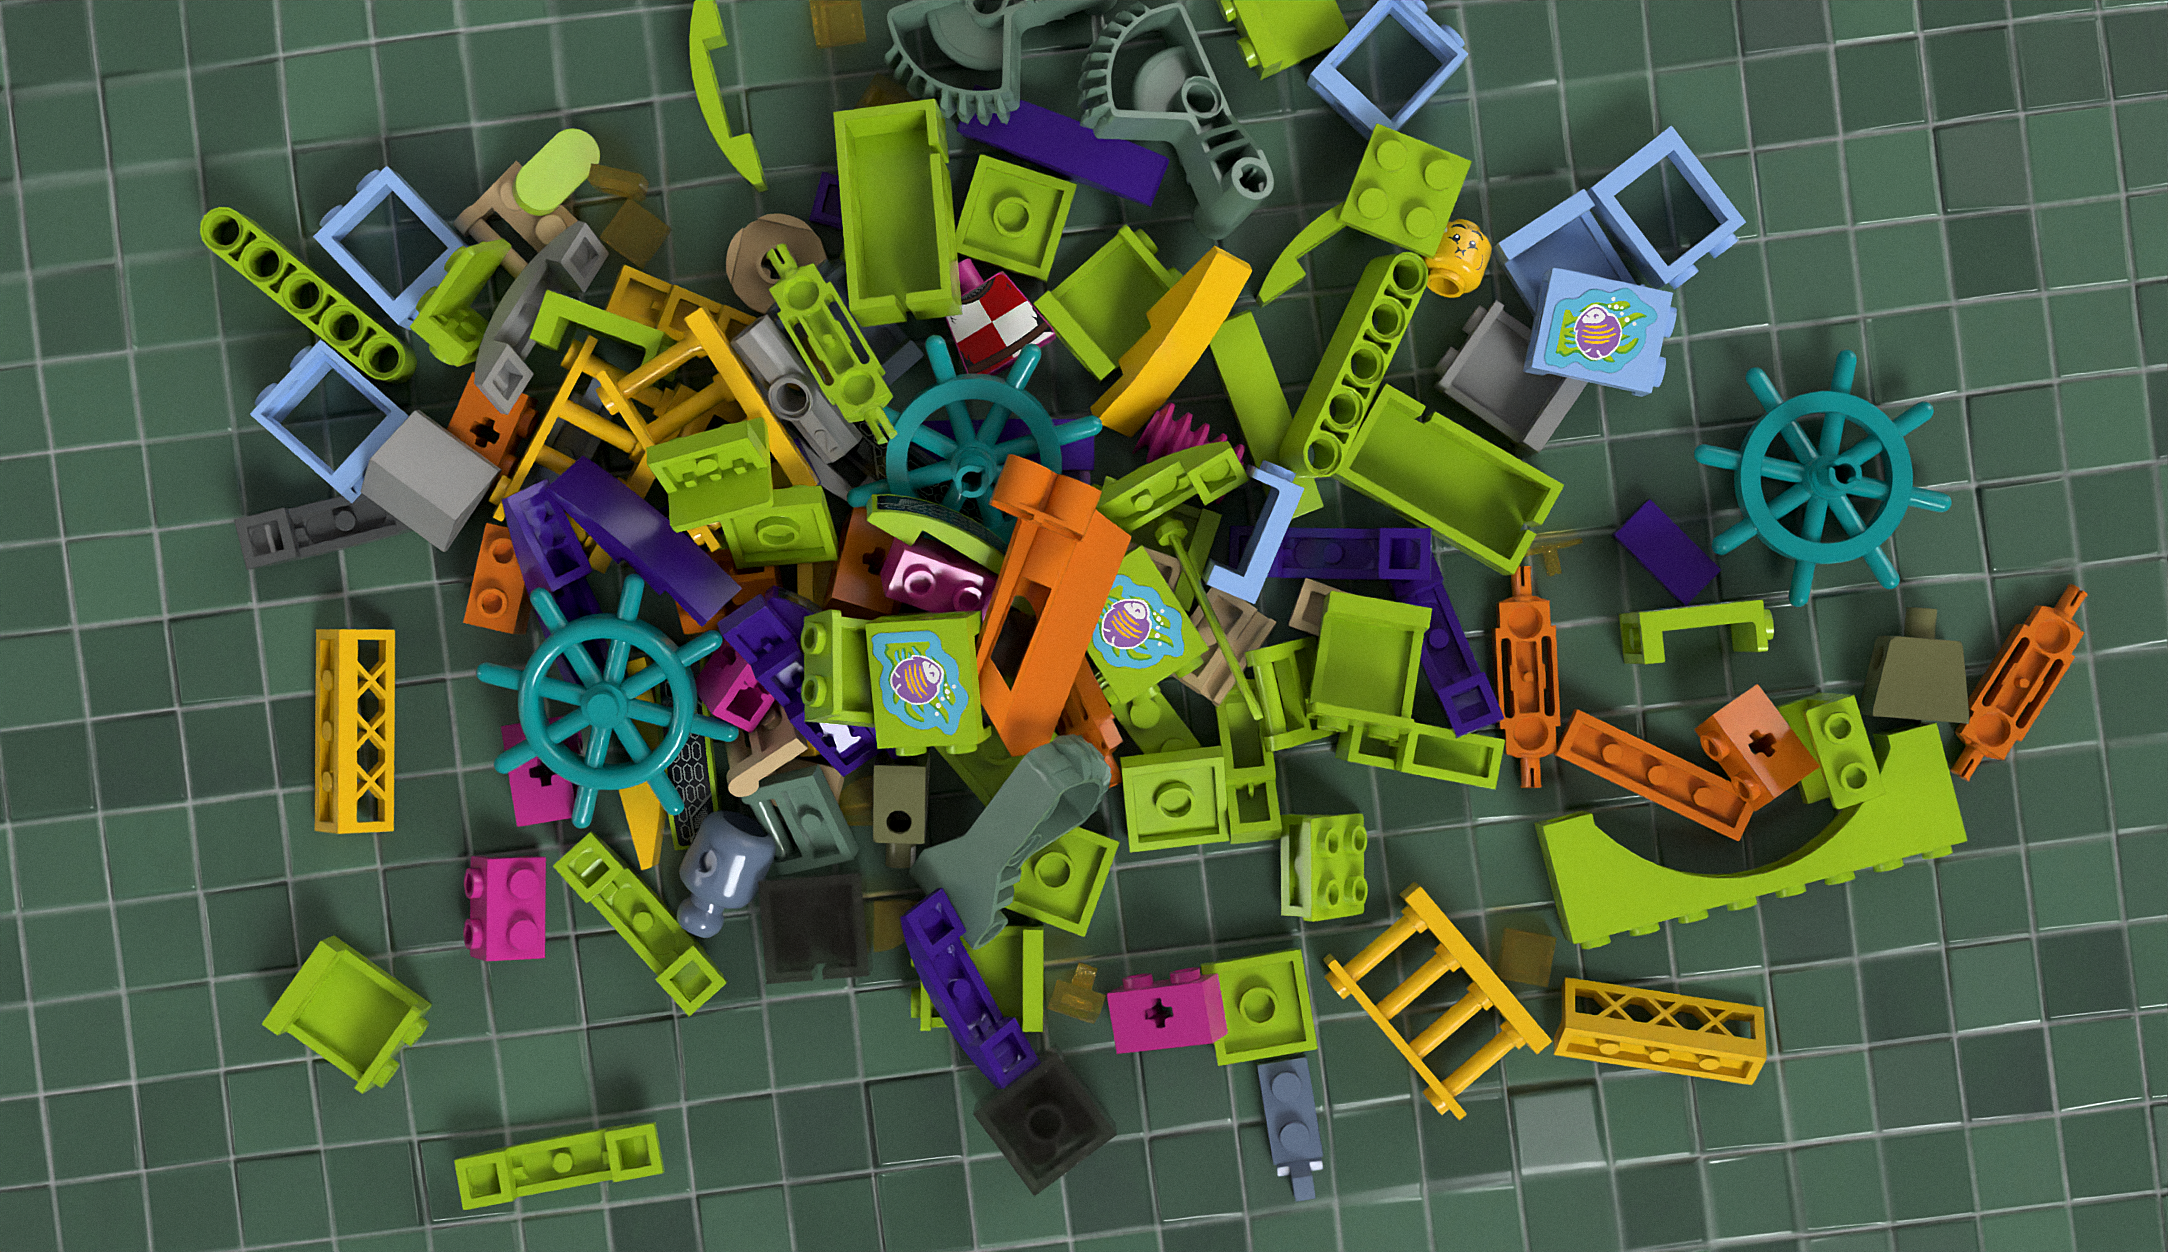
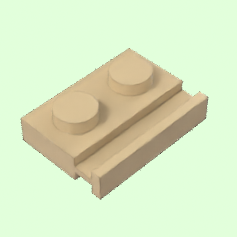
(1244, 630)

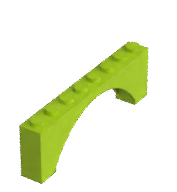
(1612, 890)

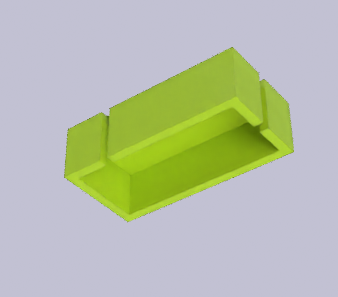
(897, 213)
(1447, 480)

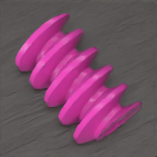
(1169, 436)

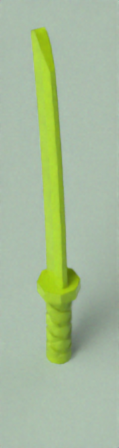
(1171, 533)

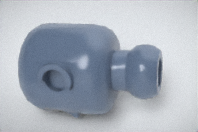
(722, 869)

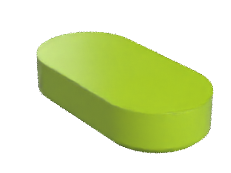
(555, 172)

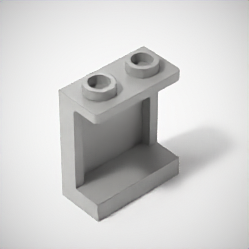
(1491, 385)

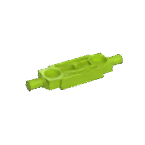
(856, 386)

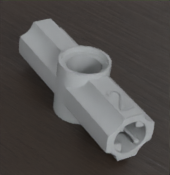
(778, 363)

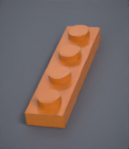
(1654, 774)

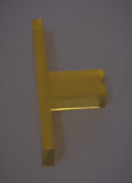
(1551, 555)

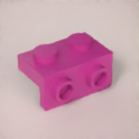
(506, 907)

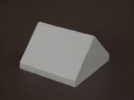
(428, 479)

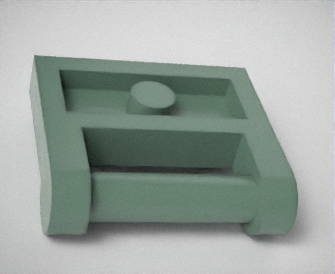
(811, 817)

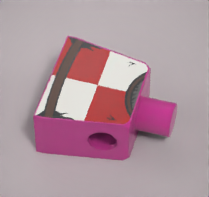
(994, 322)

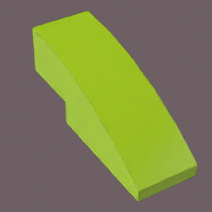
(1428, 753)
(1248, 770)

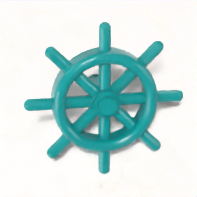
(973, 458)
(1823, 478)
(607, 701)

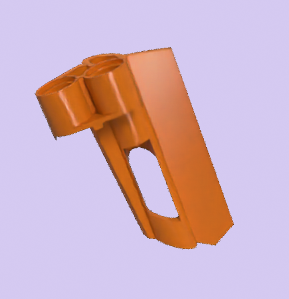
(1065, 566)

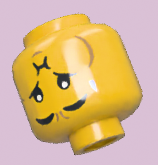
(1458, 260)

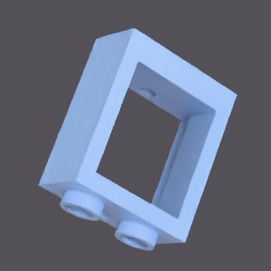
(1350, 102)
(343, 219)
(1630, 236)
(307, 371)

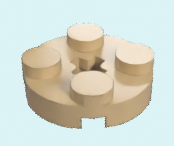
(750, 248)

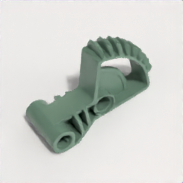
(977, 43)
(1212, 146)
(1037, 804)

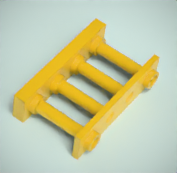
(578, 360)
(729, 384)
(1483, 993)

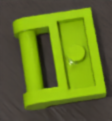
(1293, 669)

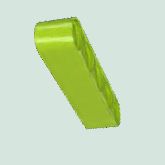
(287, 285)
(1373, 354)

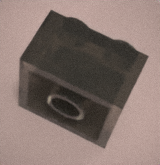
(1045, 1120)

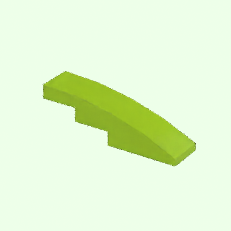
(1256, 398)

